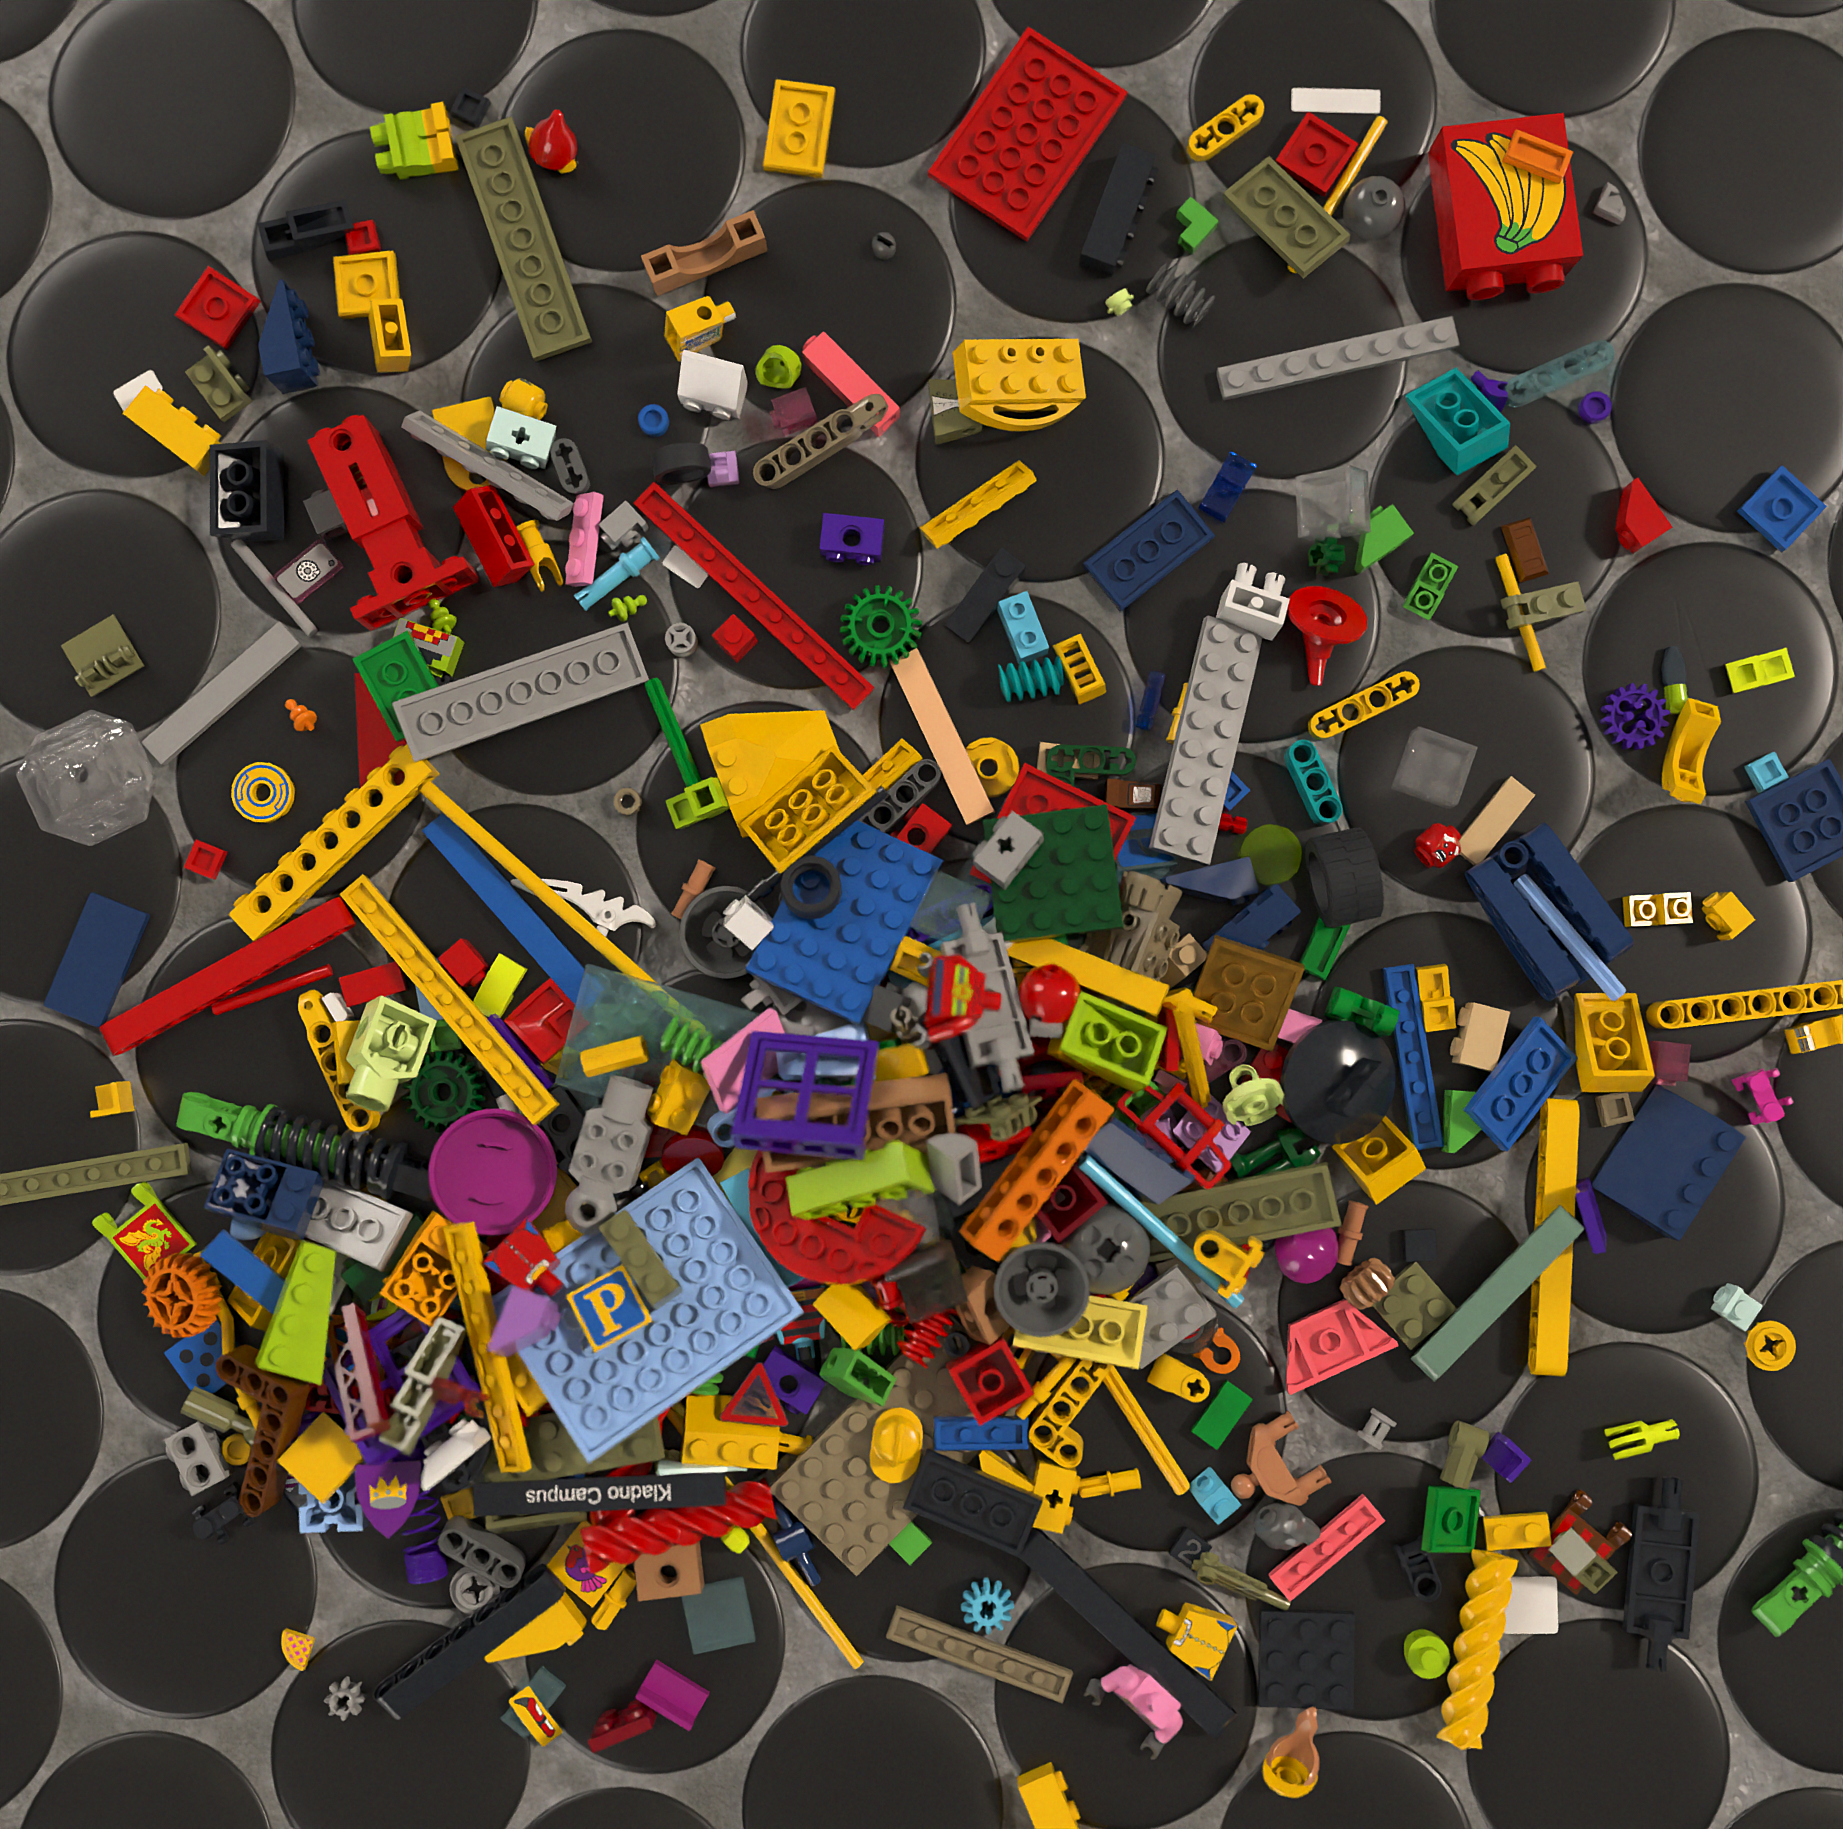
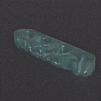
(1557, 372)

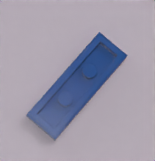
(966, 1434)

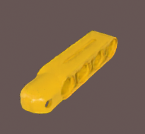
(314, 1019)

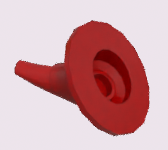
(1325, 620)

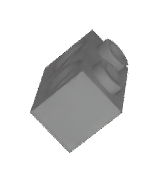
(206, 1452)

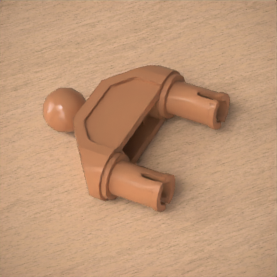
(1270, 1469)

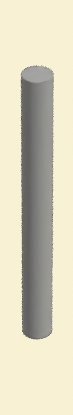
(275, 589)

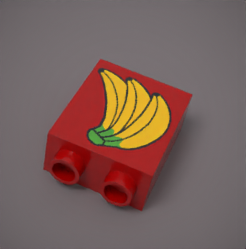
(1498, 219)

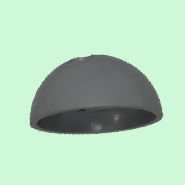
(704, 926)
(1091, 1242)
(1042, 1307)

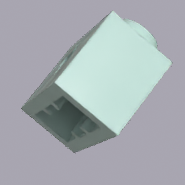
(506, 430)

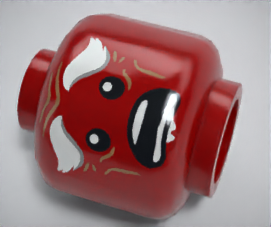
(1438, 845)

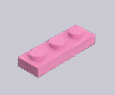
(584, 539)

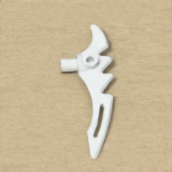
(604, 913)

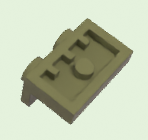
(218, 385)

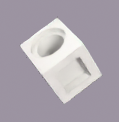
(747, 921)

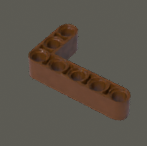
(277, 1427)

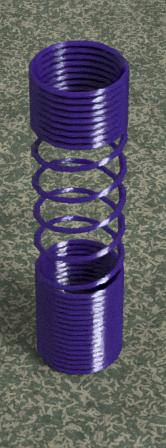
(426, 1561)

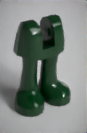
(1282, 1145)

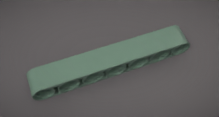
(1497, 1293)

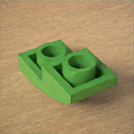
(1430, 586)

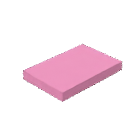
(726, 1065)

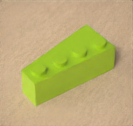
(858, 1182)
(300, 1319)

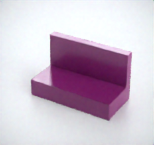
(672, 1695)

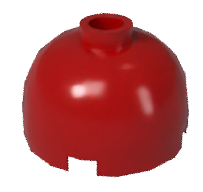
(1049, 993)

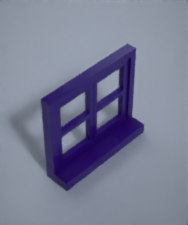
(800, 1136)
(372, 1449)

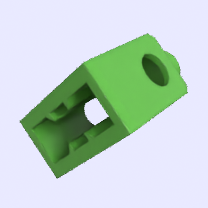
(846, 1370)

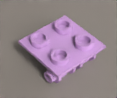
(1227, 1140)

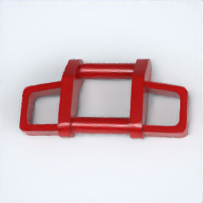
(1183, 1159)

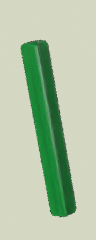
(672, 731)

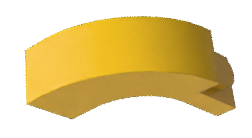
(1688, 749)

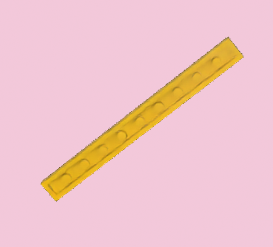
(449, 1000)

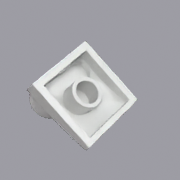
(446, 1457)

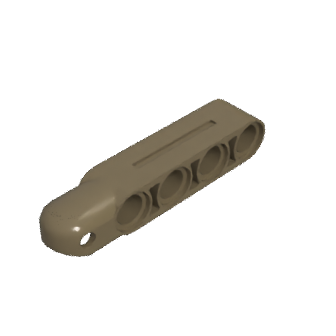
(862, 418)

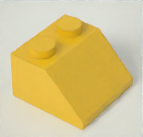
(1381, 1160)

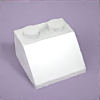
(712, 385)

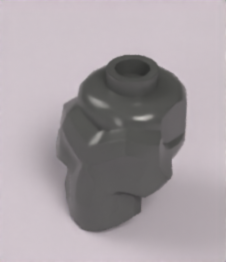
(1285, 1526)

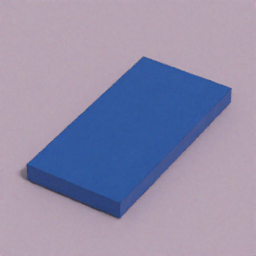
(1520, 1083)

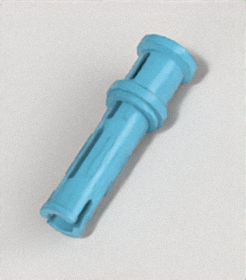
(629, 565)

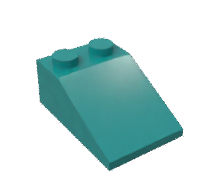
(1459, 420)

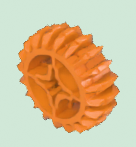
(182, 1295)

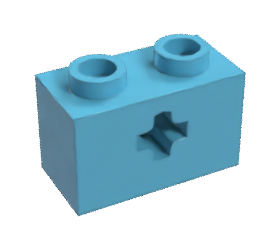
(1023, 627)

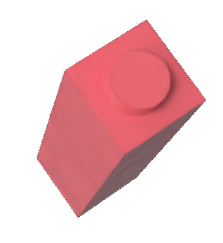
(845, 377)

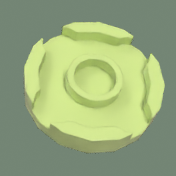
(1252, 1100)

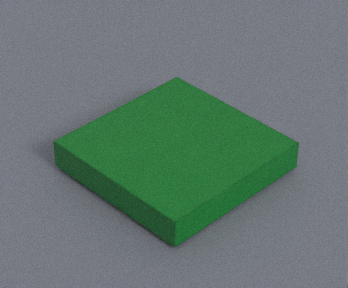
(1451, 1519)

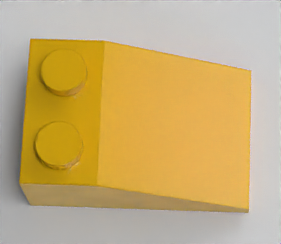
(1611, 1044)

